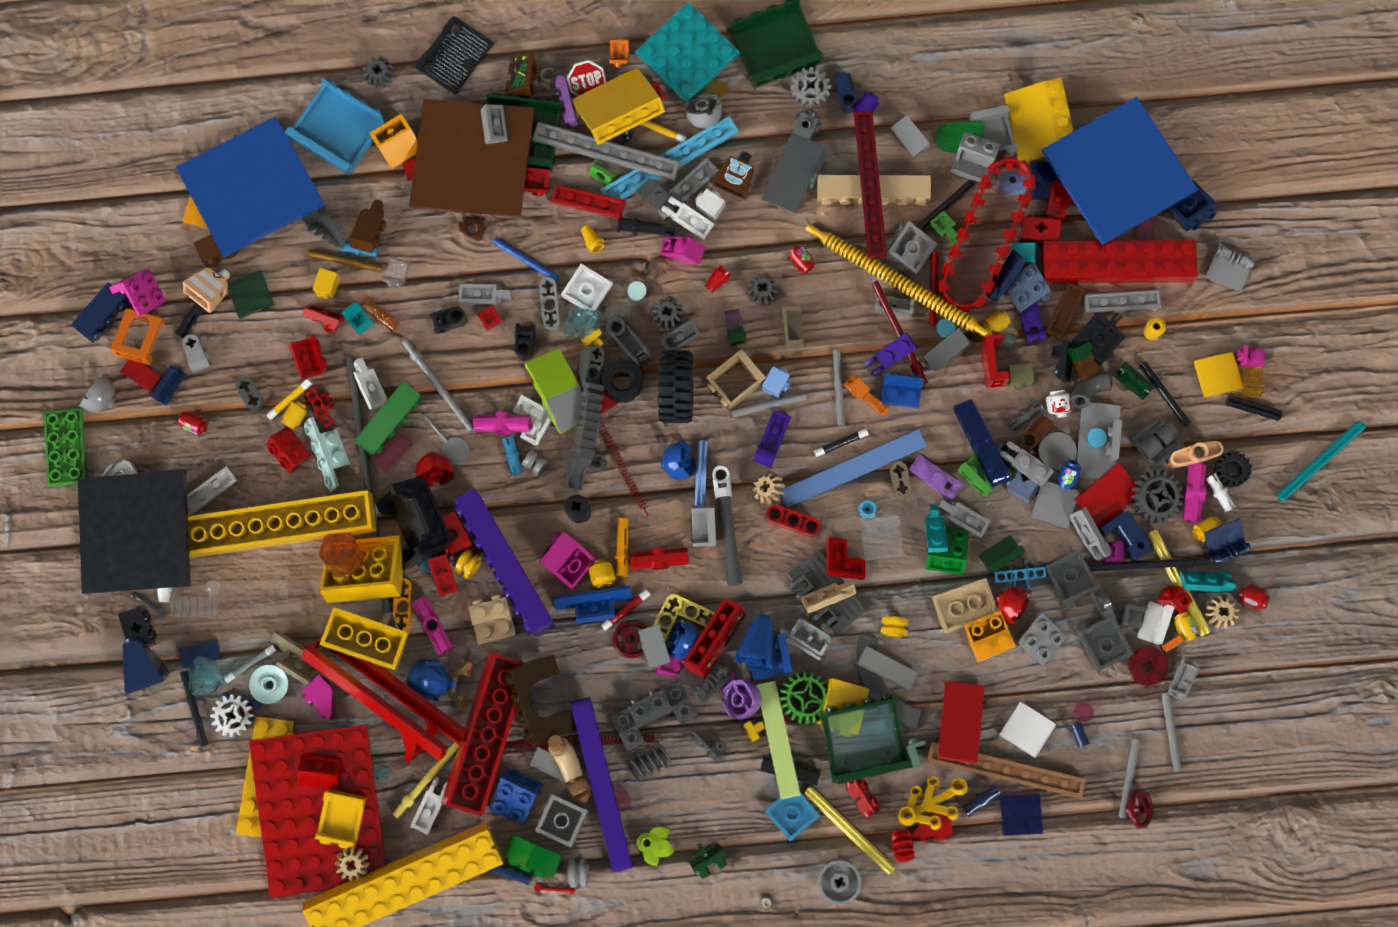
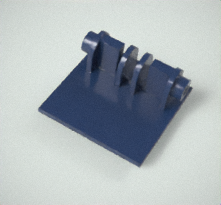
(1226, 542)

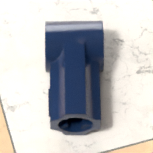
(845, 92)

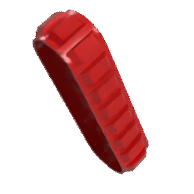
(1008, 162)

